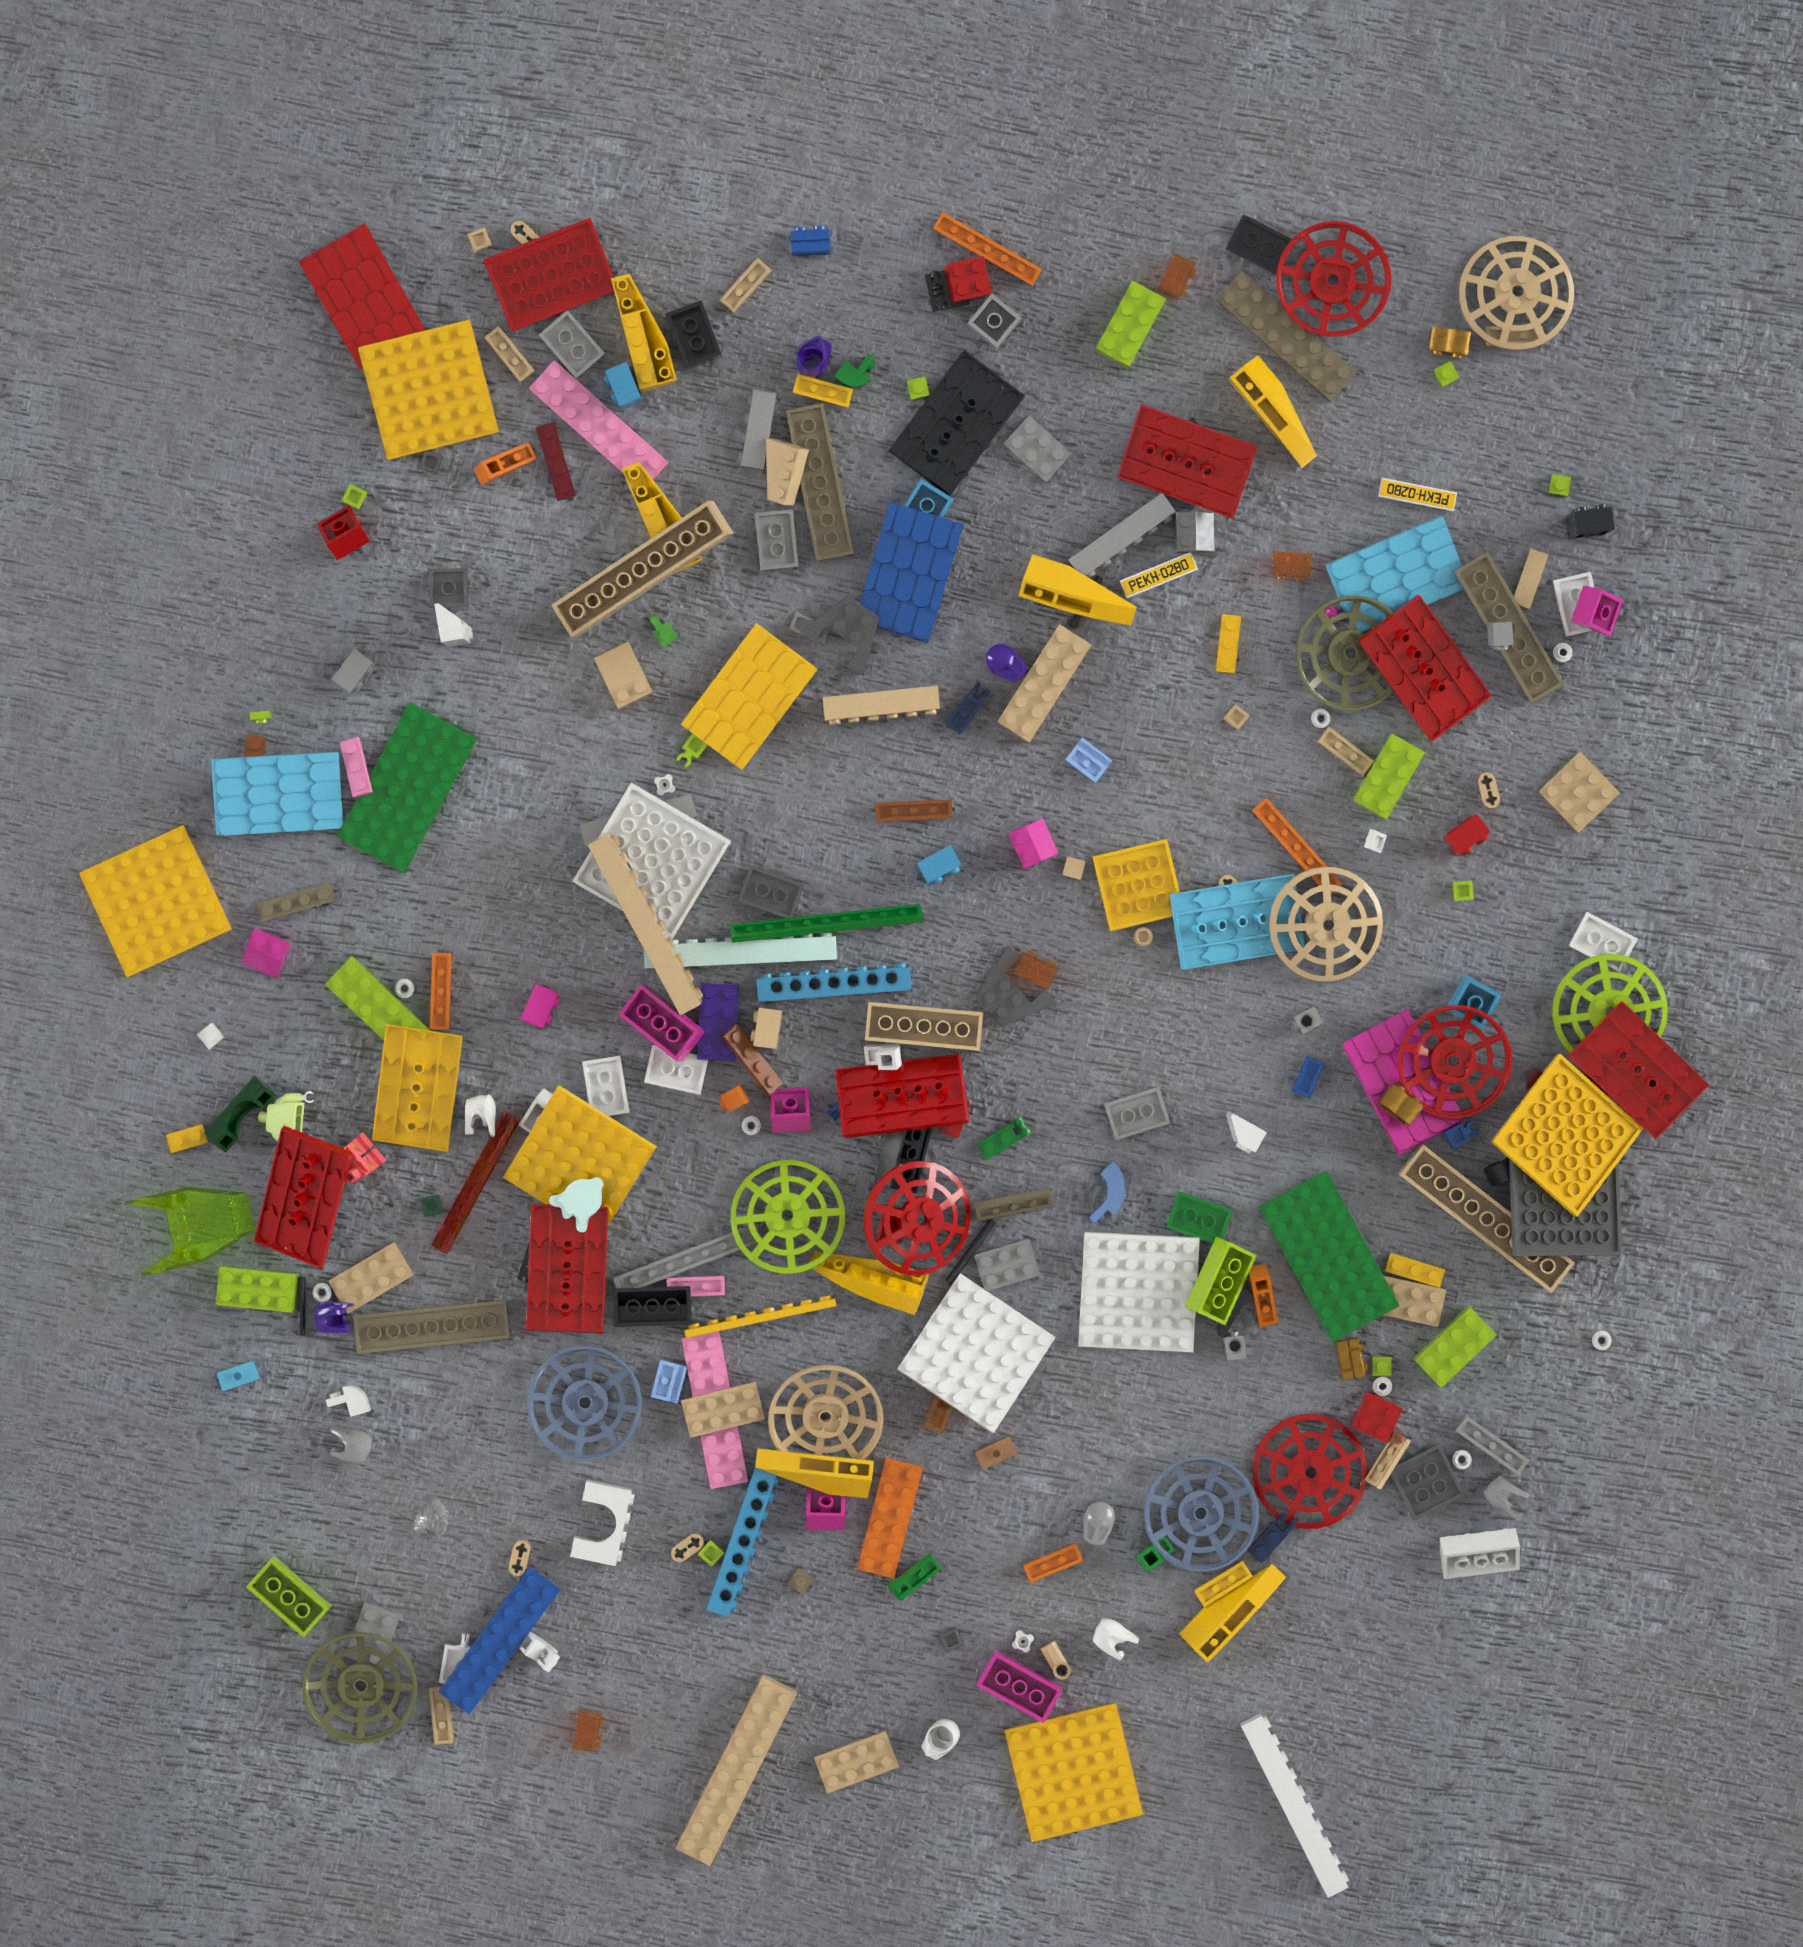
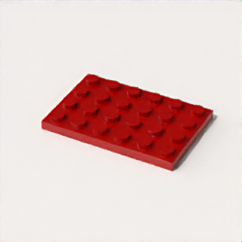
(550, 274)

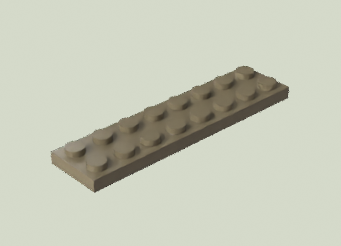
(1285, 337)
(820, 483)
(1497, 604)
(431, 1326)

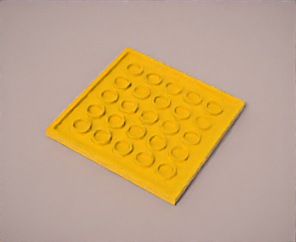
(428, 389)
(155, 901)
(1567, 1135)
(575, 1144)
(1073, 1772)

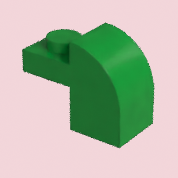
(854, 377)
(1150, 1557)

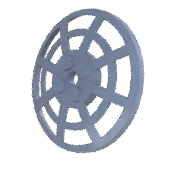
(575, 1412)
(1206, 1525)

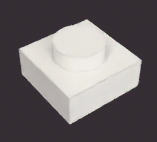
(1375, 841)
(210, 1036)

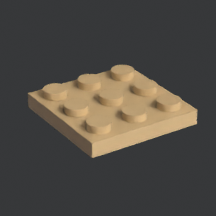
(1578, 792)

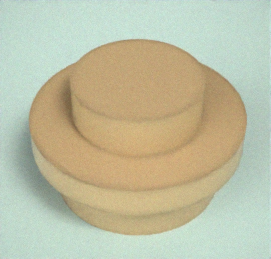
(1143, 936)

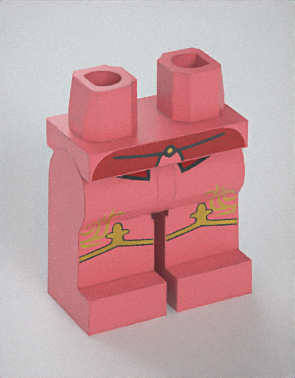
(362, 1166)

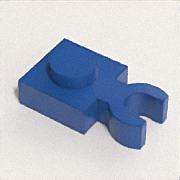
(1458, 1134)

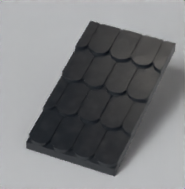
(956, 423)

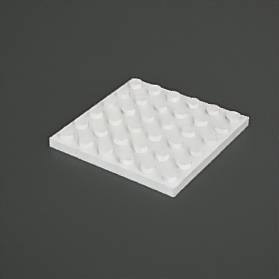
(664, 848)
(1138, 1291)
(976, 1353)

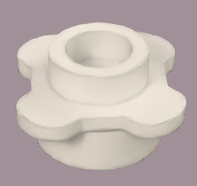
(669, 787)
(1022, 1646)

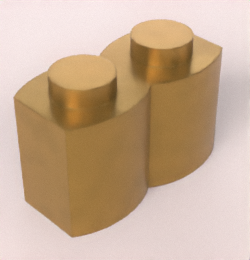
(1449, 342)
(1400, 1105)

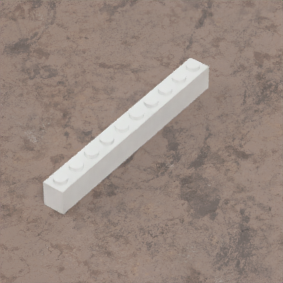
(1296, 1809)

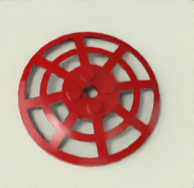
(1342, 270)
(1462, 1069)
(908, 1217)
(1309, 1458)

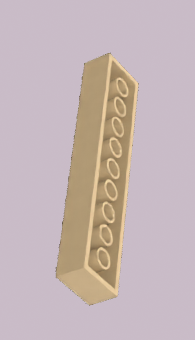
(642, 569)
(645, 923)
(1478, 1214)
(736, 1770)

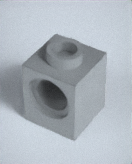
(1315, 1020)
(1240, 1353)

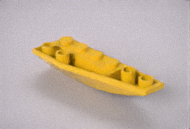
(644, 338)
(1272, 405)
(652, 503)
(1073, 592)
(874, 1281)
(821, 1472)
(1227, 1615)

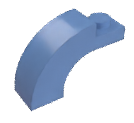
(1115, 1193)

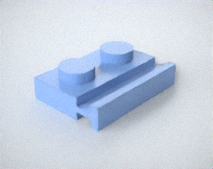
(1088, 760)
(668, 1381)

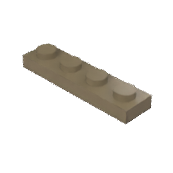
(296, 902)
(1013, 1204)

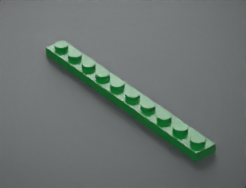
(826, 923)

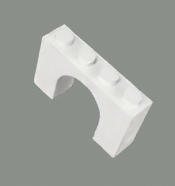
(618, 1500)

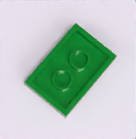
(1198, 1217)

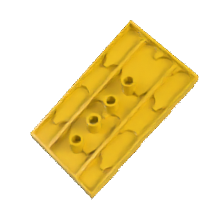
(749, 696)
(417, 1088)

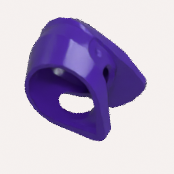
(813, 357)
(1005, 663)
(330, 1317)

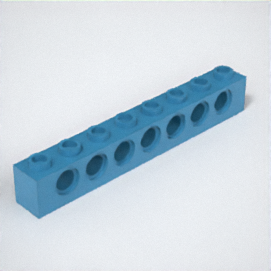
(766, 994)
(727, 1606)

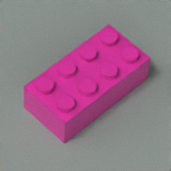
(661, 1023)
(1019, 1686)

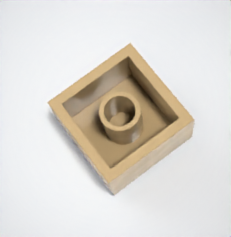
(767, 1027)

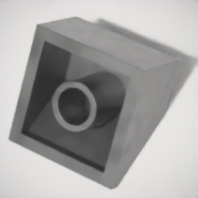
(1194, 532)

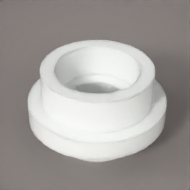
(1556, 652)
(1326, 715)
(399, 984)
(745, 1125)
(317, 1296)
(1607, 1342)
(1378, 1381)
(1466, 1463)

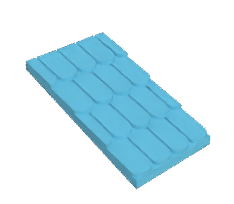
(1398, 570)
(277, 793)
(1231, 922)

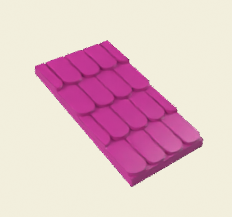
(1375, 1063)

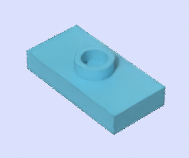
(238, 1375)

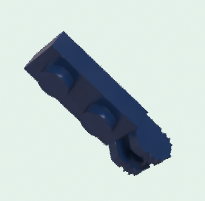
(966, 710)
(1270, 1538)

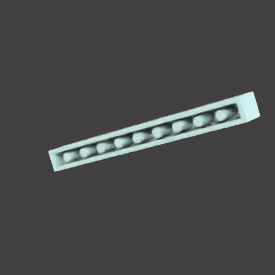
(757, 951)

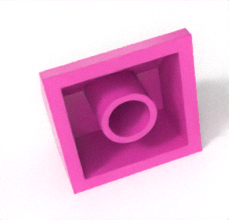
(1596, 610)
(1033, 843)
(266, 952)
(540, 1006)
(790, 1110)
(824, 1511)

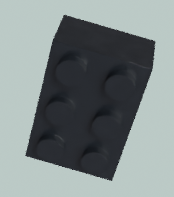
(694, 335)
(1590, 522)

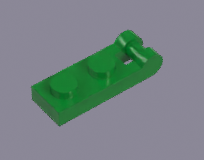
(1003, 1138)
(914, 1577)

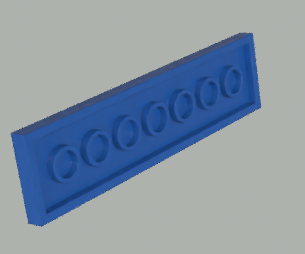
(499, 1640)

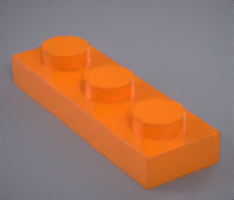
(1053, 1562)

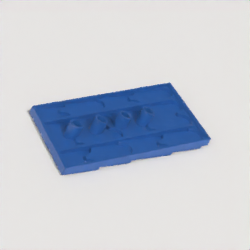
(910, 570)

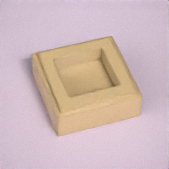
(479, 240)
(1236, 717)
(1073, 868)

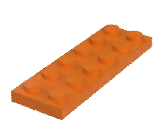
(890, 1517)

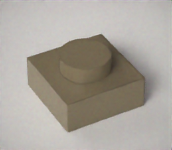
(800, 1581)

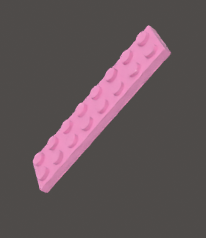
(595, 421)
(706, 1375)

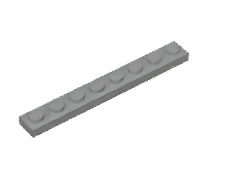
(685, 1260)

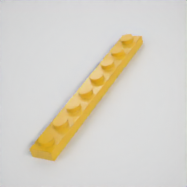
(768, 1314)

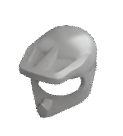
(356, 1444)
(1498, 1493)
(1098, 1522)

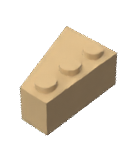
(784, 470)

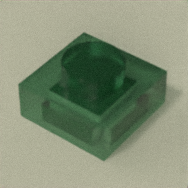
(432, 1205)

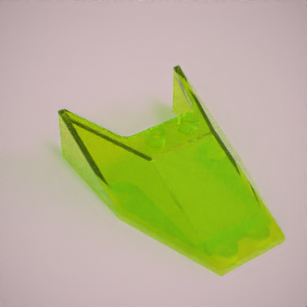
(199, 1223)

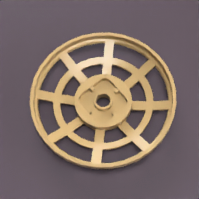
(1508, 301)
(1317, 916)
(826, 1403)

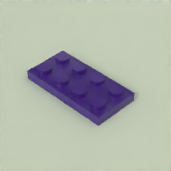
(717, 1015)

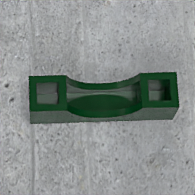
(224, 1129)

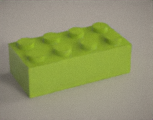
(1130, 324)
(1388, 776)
(1220, 1281)
(257, 1289)
(1454, 1346)
(288, 1596)

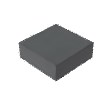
(431, 462)
(951, 1639)

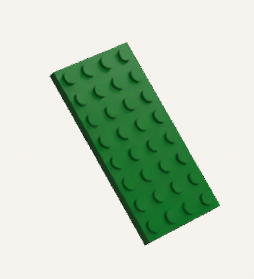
(407, 787)
(1329, 1256)

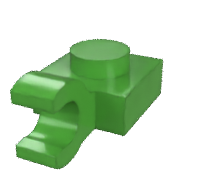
(663, 633)

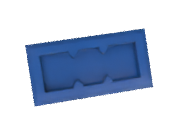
(1308, 1077)

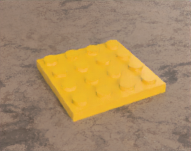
(1136, 884)

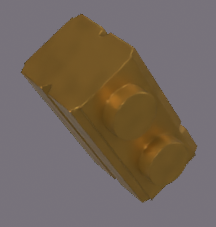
(1350, 1358)

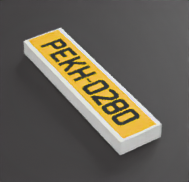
(1417, 494)
(1158, 575)

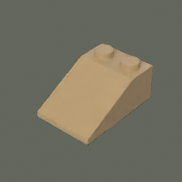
(623, 675)

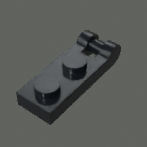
(1223, 1329)

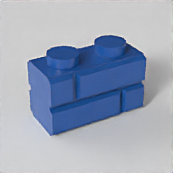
(810, 242)

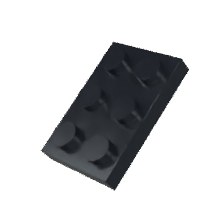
(1258, 244)

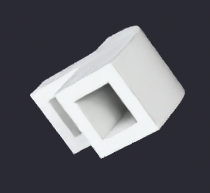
(885, 1055)
(354, 1397)
(540, 1651)

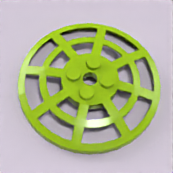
(1606, 998)
(788, 1229)

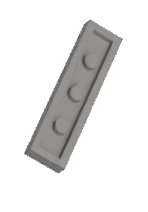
(1492, 1445)

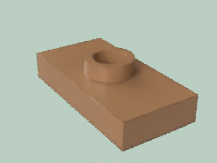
(996, 1452)

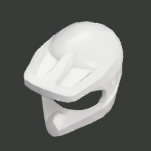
(480, 1107)
(1110, 1633)
(940, 1738)

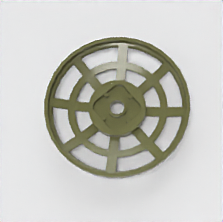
(1336, 654)
(359, 1697)

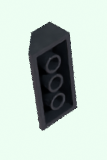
(903, 1148)
(652, 1306)

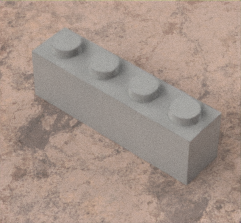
(758, 429)

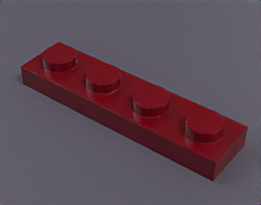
(555, 461)

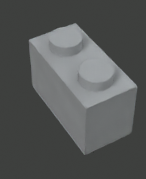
(1500, 635)
(353, 671)

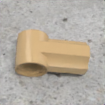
(1055, 1658)

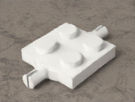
(452, 1656)

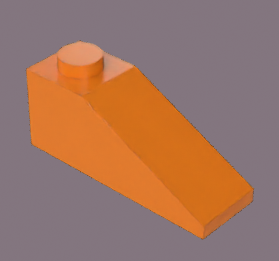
(504, 463)
(733, 1098)
(1263, 1295)

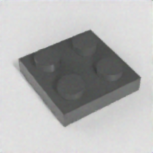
(448, 587)

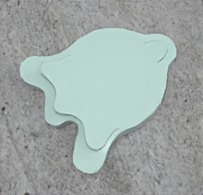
(580, 1200)

